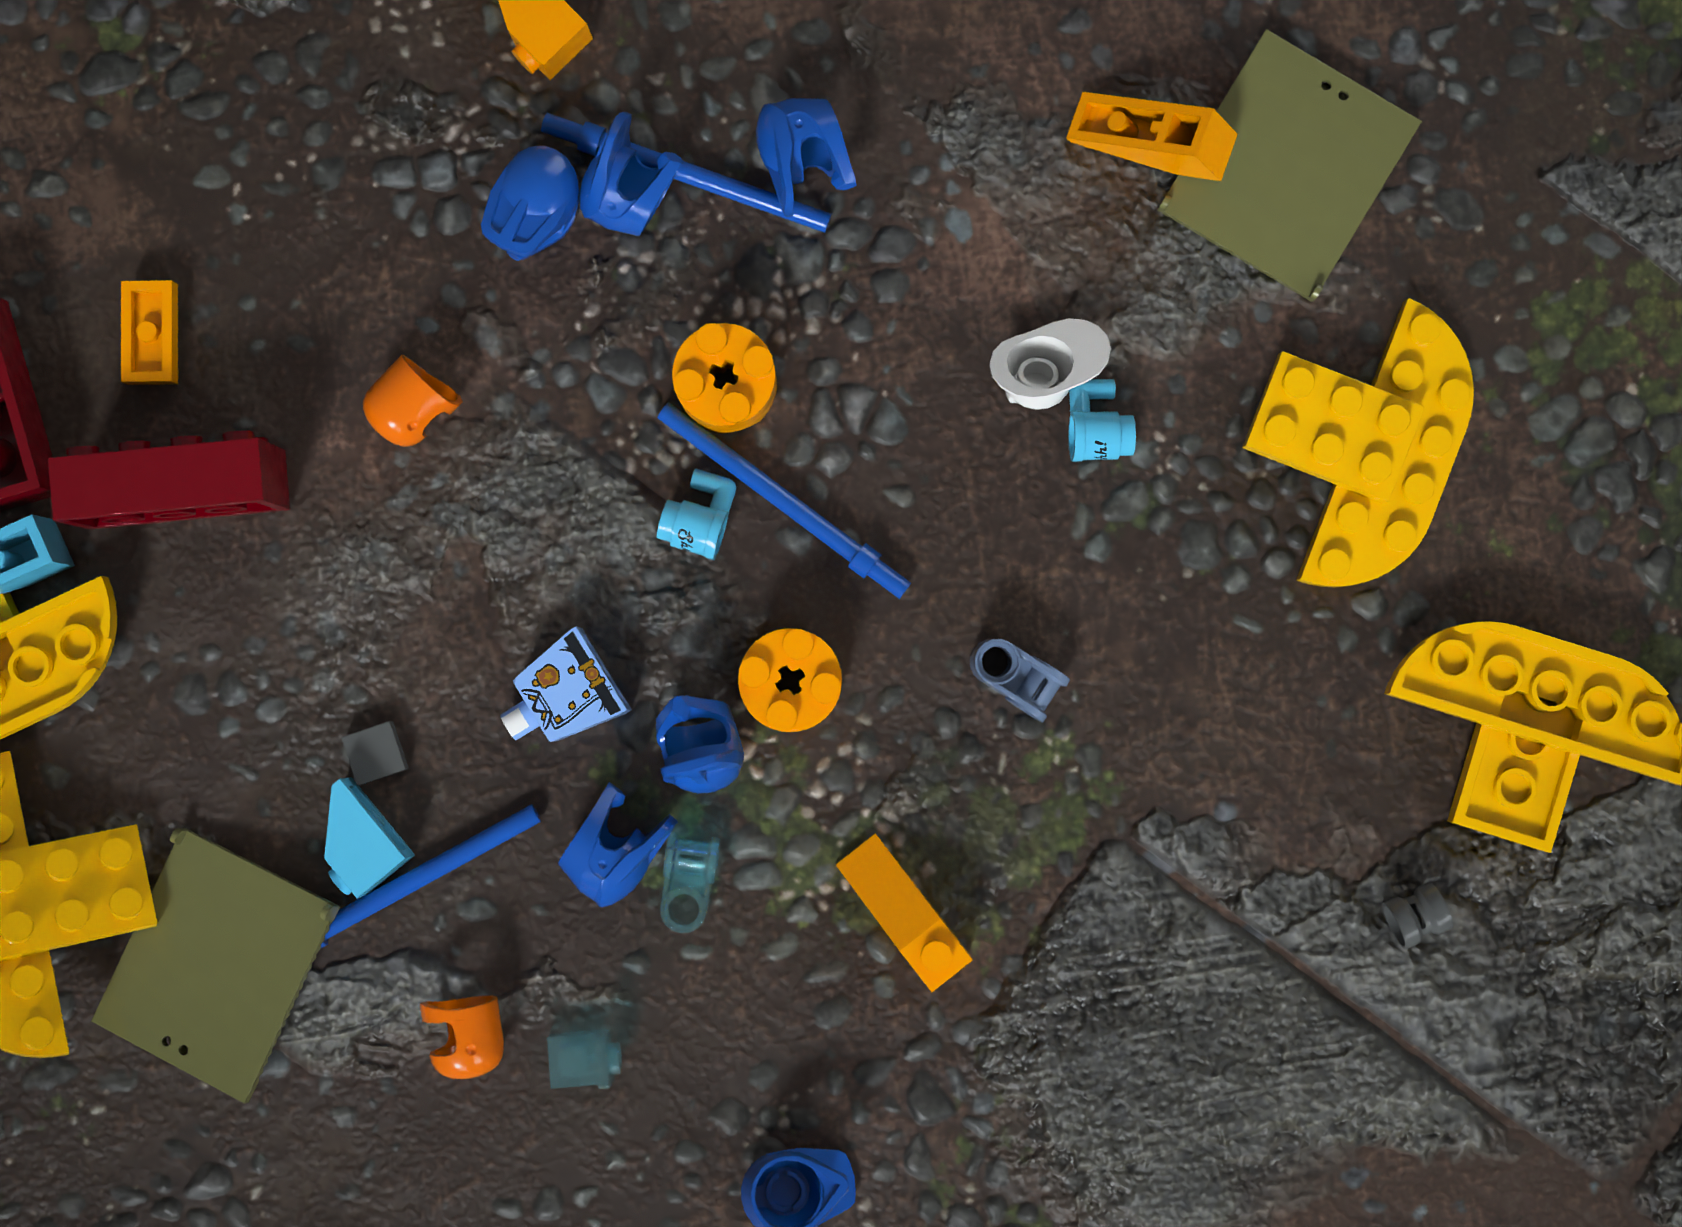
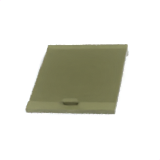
(1298, 167)
(216, 965)

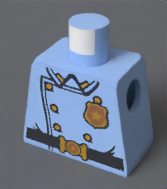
(565, 691)

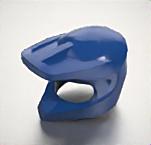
(798, 137)
(619, 188)
(532, 202)
(700, 755)
(608, 865)
(798, 1187)

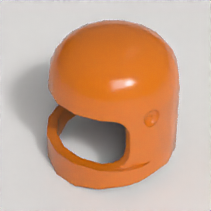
(406, 402)
(474, 1035)

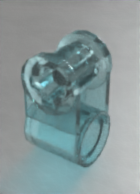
(688, 878)

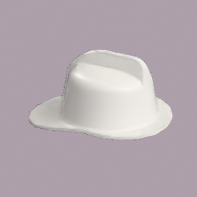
(1049, 361)

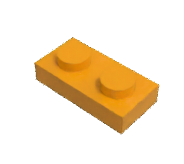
(149, 332)

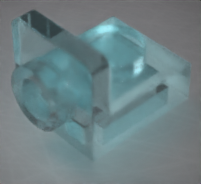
(583, 1059)

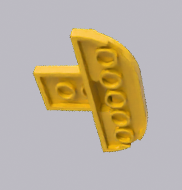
(1377, 444)
(53, 652)
(1534, 716)
(52, 900)

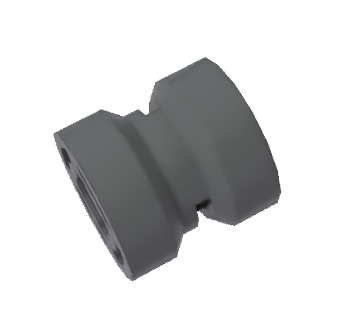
(1417, 915)

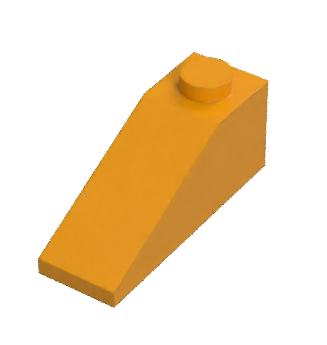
(544, 33)
(1155, 134)
(904, 912)

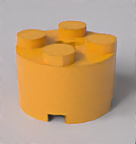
(715, 350)
(761, 673)

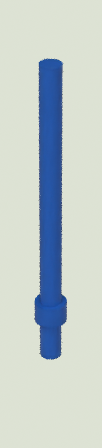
(590, 137)
(863, 559)
(433, 870)

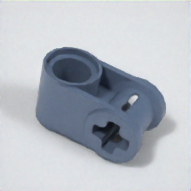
(1020, 678)

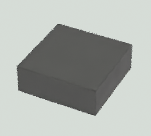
(375, 753)

